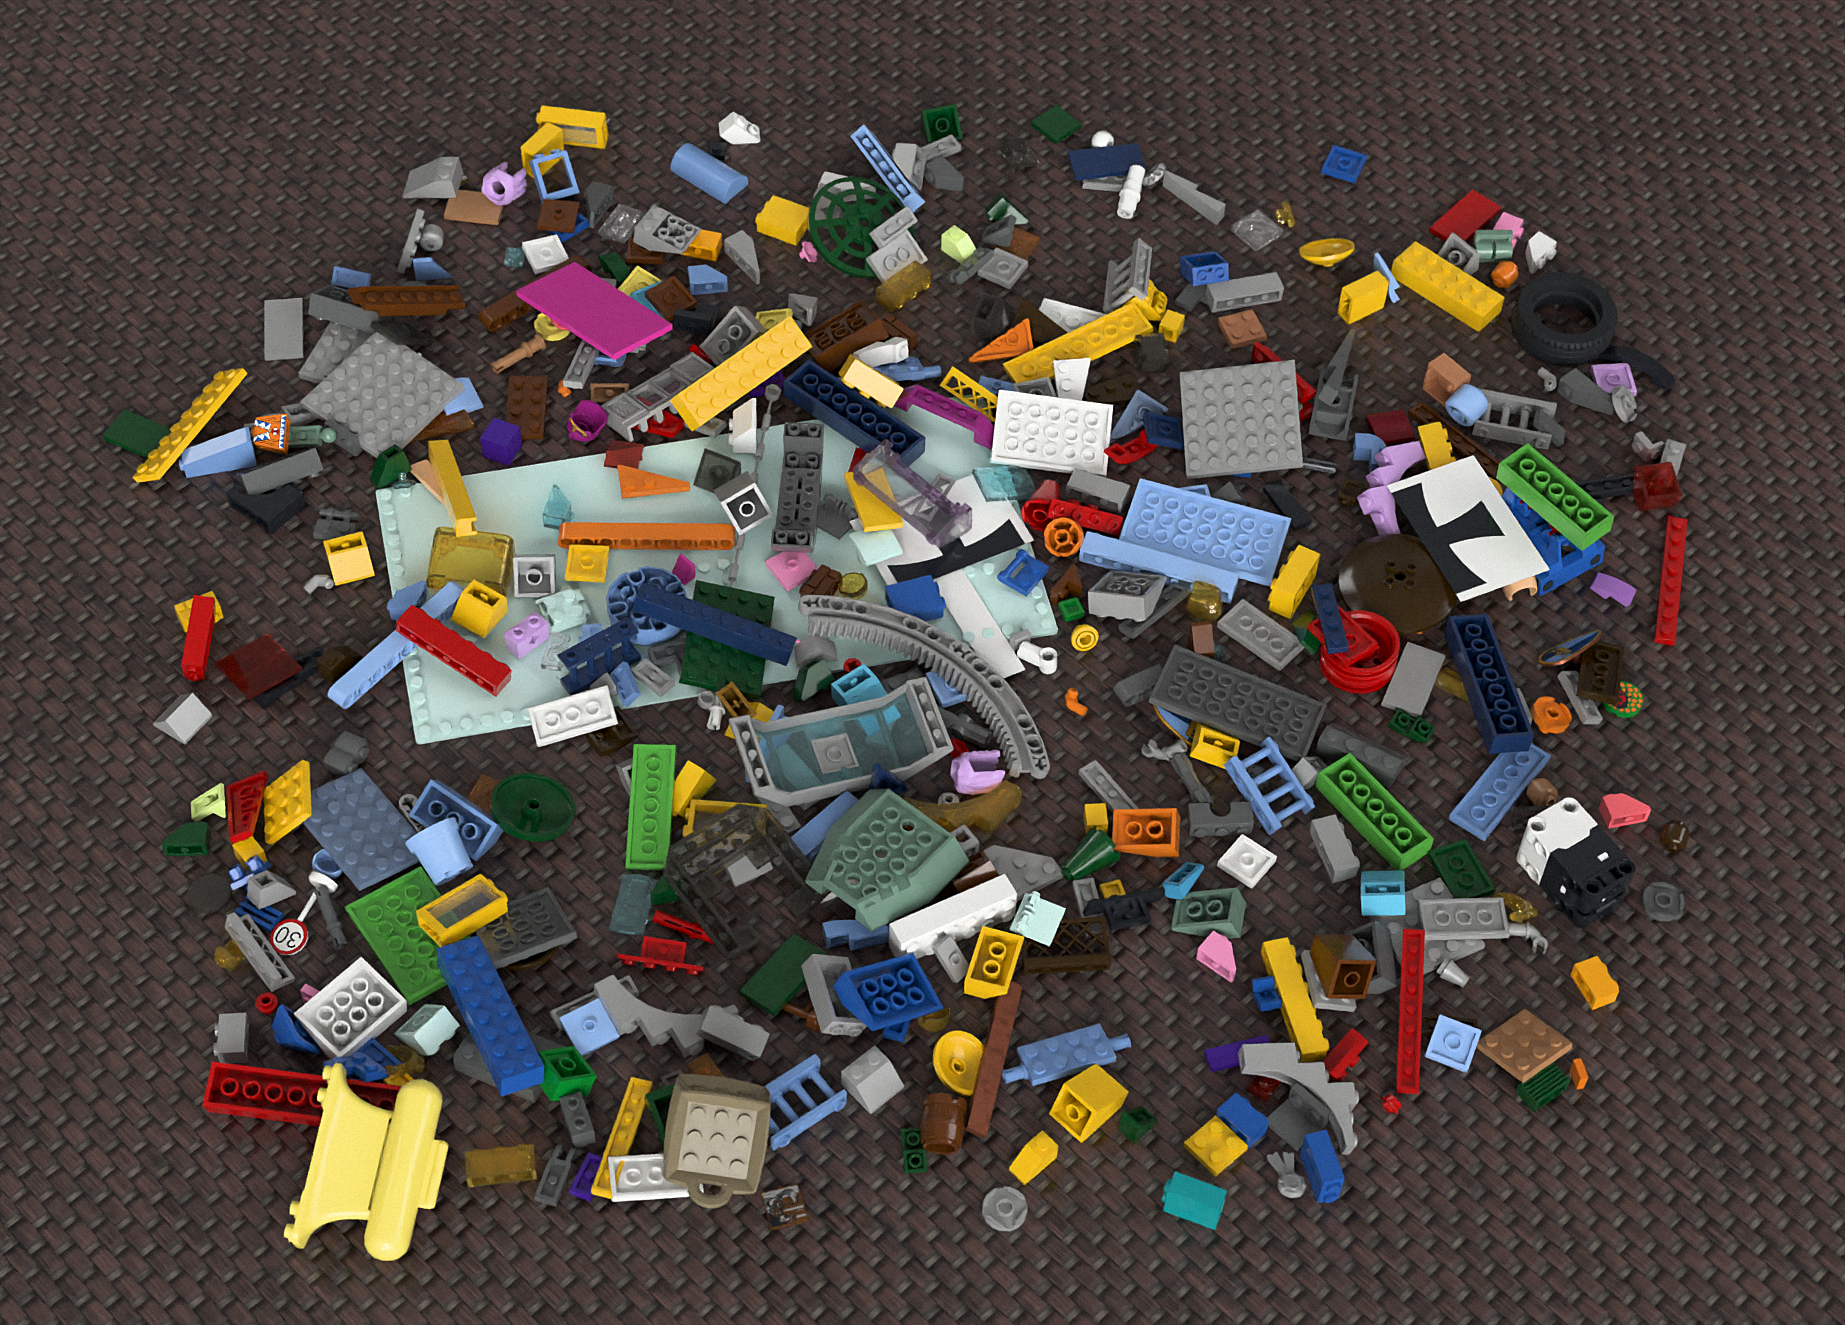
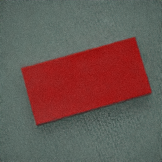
(1466, 217)

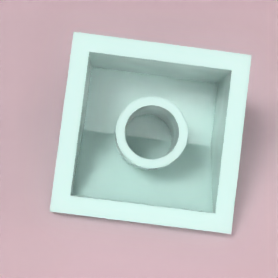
(428, 1029)

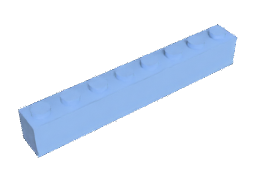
(1129, 557)

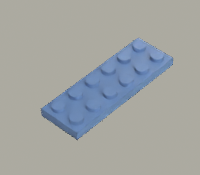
(1498, 790)

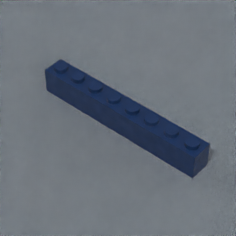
(714, 624)

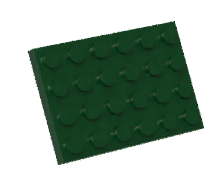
(714, 664)

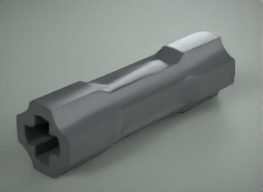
(1185, 770)

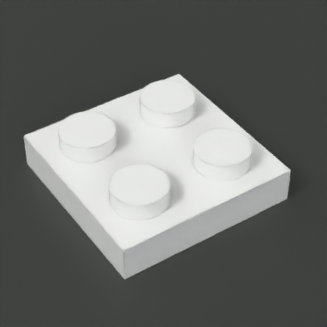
(544, 253)
(1247, 861)

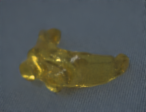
(1522, 907)
(411, 1061)

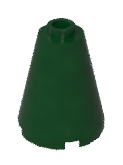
(1090, 855)

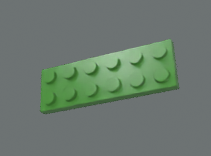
(650, 806)

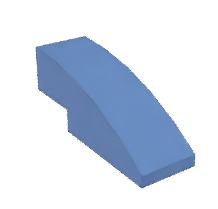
(853, 934)

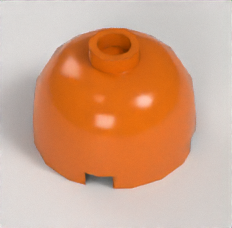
(1063, 537)

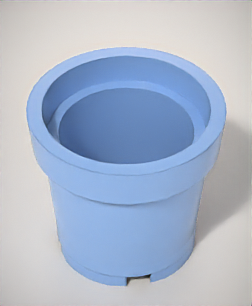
(441, 851)

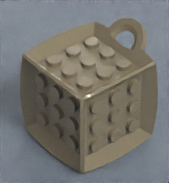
(716, 1136)

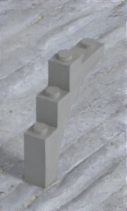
(657, 1025)
(1282, 1063)

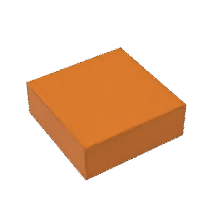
(1578, 1073)

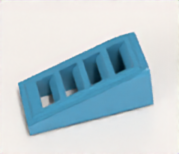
(1181, 881)

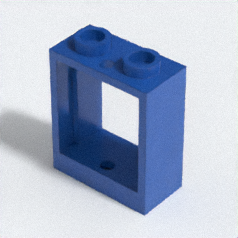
(1209, 270)

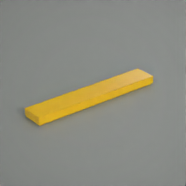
(622, 1134)

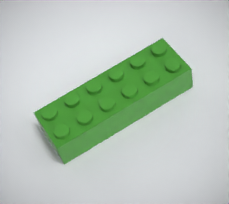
(1555, 497)
(1374, 812)

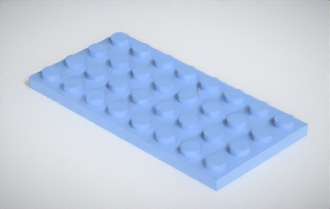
(1206, 530)

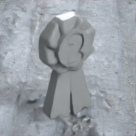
(1289, 1183)

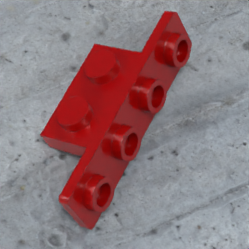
(1085, 516)
(663, 953)
(1344, 1055)

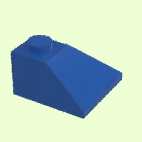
(291, 1032)

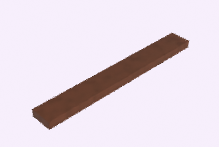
(992, 1061)

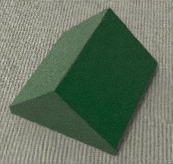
(940, 123)

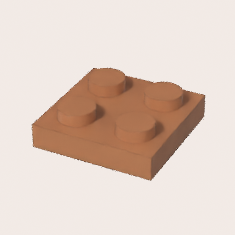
(1242, 329)

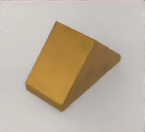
(735, 702)

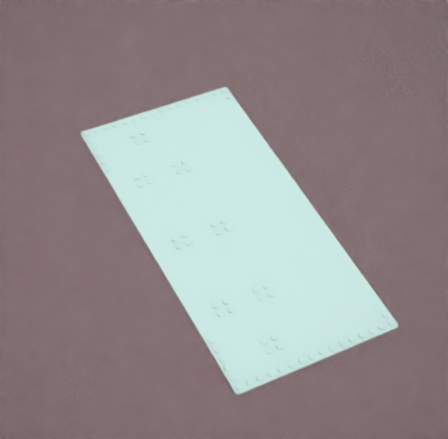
(513, 502)

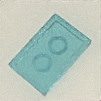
(1004, 483)

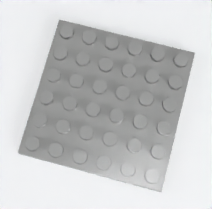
(383, 394)
(1241, 419)

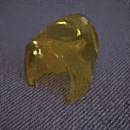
(1205, 601)

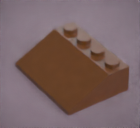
(844, 335)

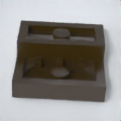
(612, 737)

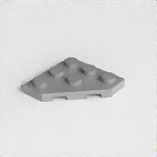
(1024, 869)

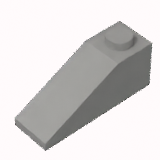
(742, 251)

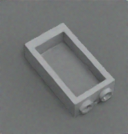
(820, 976)

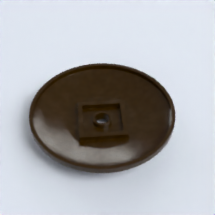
(1410, 604)

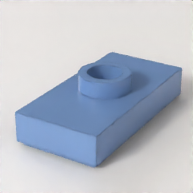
(349, 278)
(995, 385)
(625, 684)

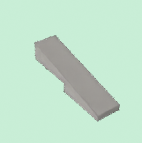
(1187, 191)

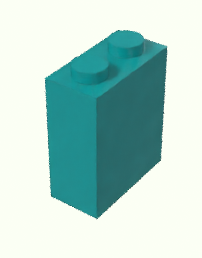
(1194, 1200)

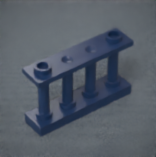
(603, 641)

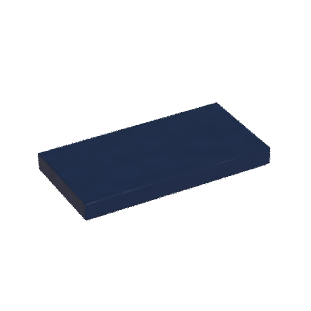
(1104, 161)

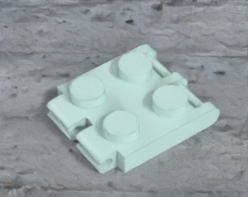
(564, 609)

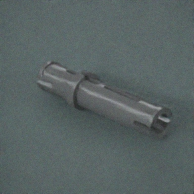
(333, 924)

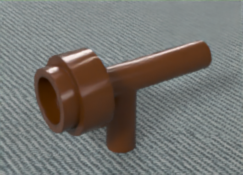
(807, 1013)

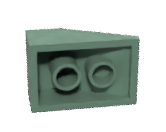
(1210, 911)

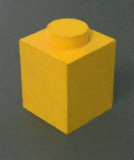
(1171, 325)
(1095, 816)
(246, 849)

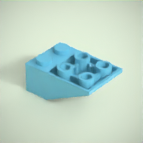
(857, 687)
(1383, 893)

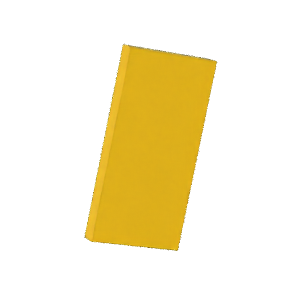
(871, 511)

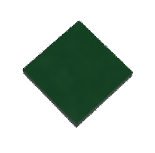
(1056, 124)

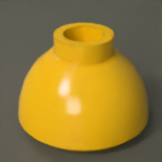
(1084, 637)

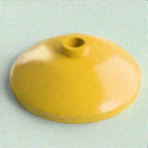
(1327, 251)
(959, 1051)

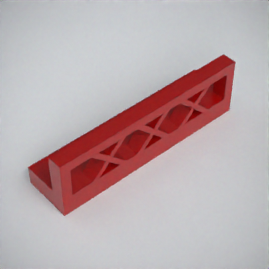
(1263, 354)

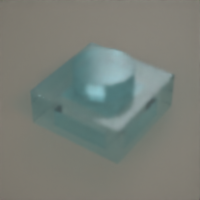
(514, 257)

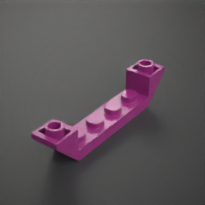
(948, 410)

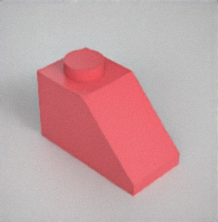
(1622, 810)

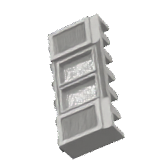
(653, 396)

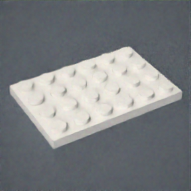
(1051, 433)

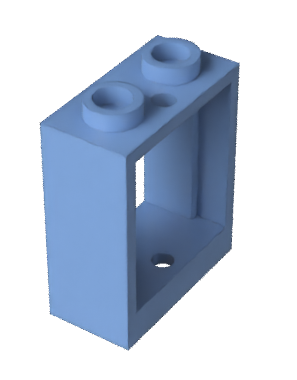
(539, 181)

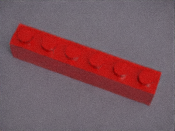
(454, 650)

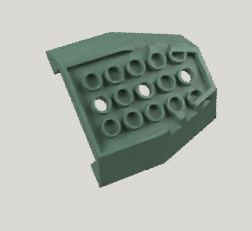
(888, 887)

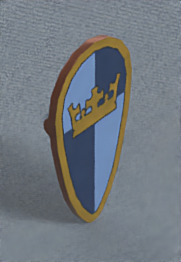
(1569, 649)
(1178, 725)

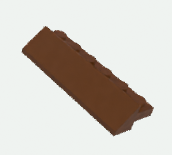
(407, 299)

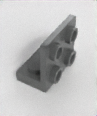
(1298, 1116)

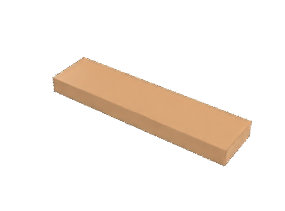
(425, 474)

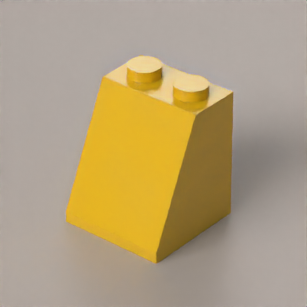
(1088, 1102)

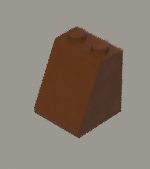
(1342, 966)

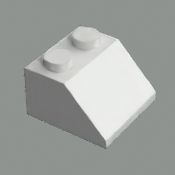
(744, 428)

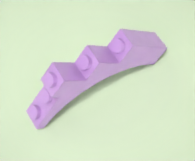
(1378, 499)

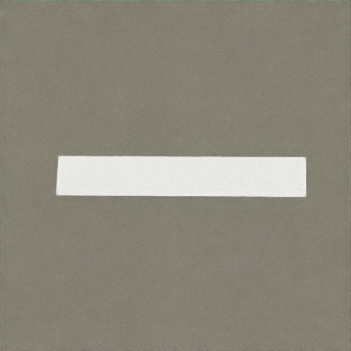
(974, 617)

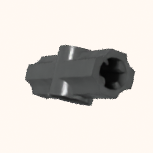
(963, 727)

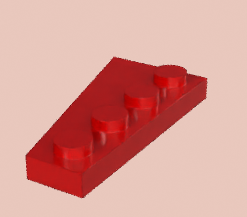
(244, 805)

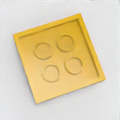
(287, 802)

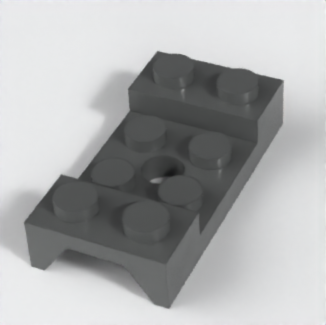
(1335, 419)

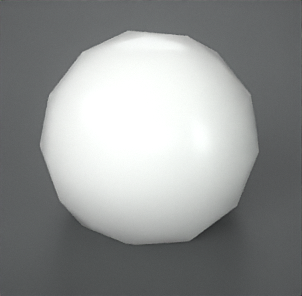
(1102, 139)

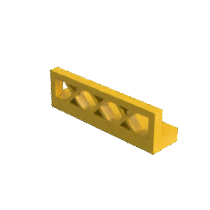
(984, 393)

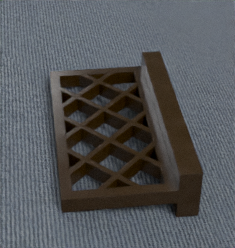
(1069, 962)

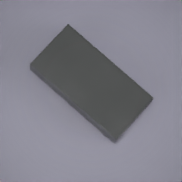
(1546, 424)

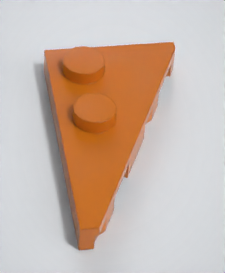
(1010, 345)
(643, 483)

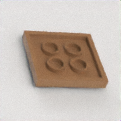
(1524, 1045)

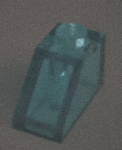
(557, 509)

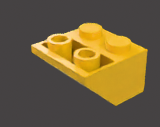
(1153, 305)
(348, 558)
(479, 609)
(1213, 745)

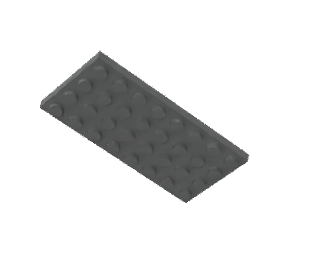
(1237, 703)

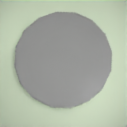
(1624, 403)
(1004, 1208)

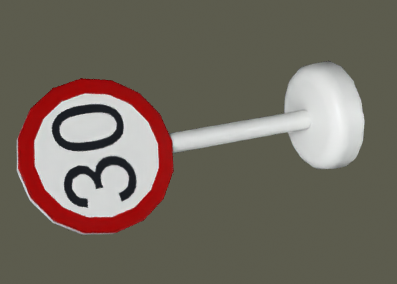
(291, 934)

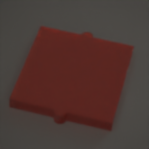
(623, 454)

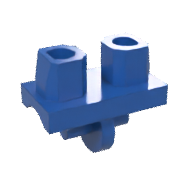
(240, 877)

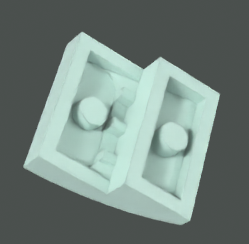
(875, 545)

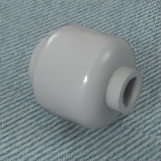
(431, 238)

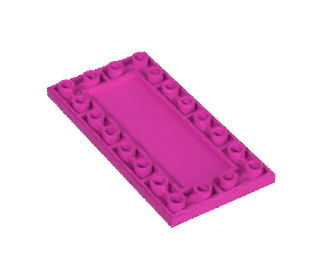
(594, 310)

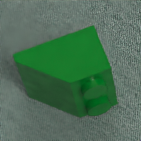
(565, 1073)

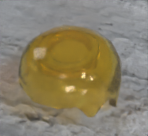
(853, 585)
(935, 1021)

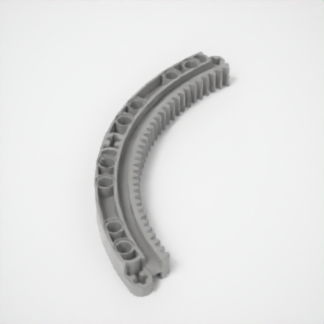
(949, 657)

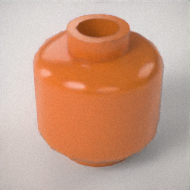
(1504, 274)

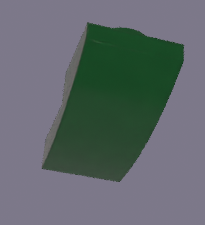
(615, 266)
(1415, 729)
(913, 1153)

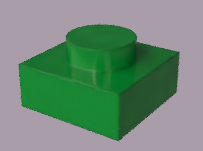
(1071, 609)

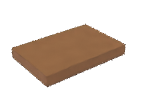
(473, 207)

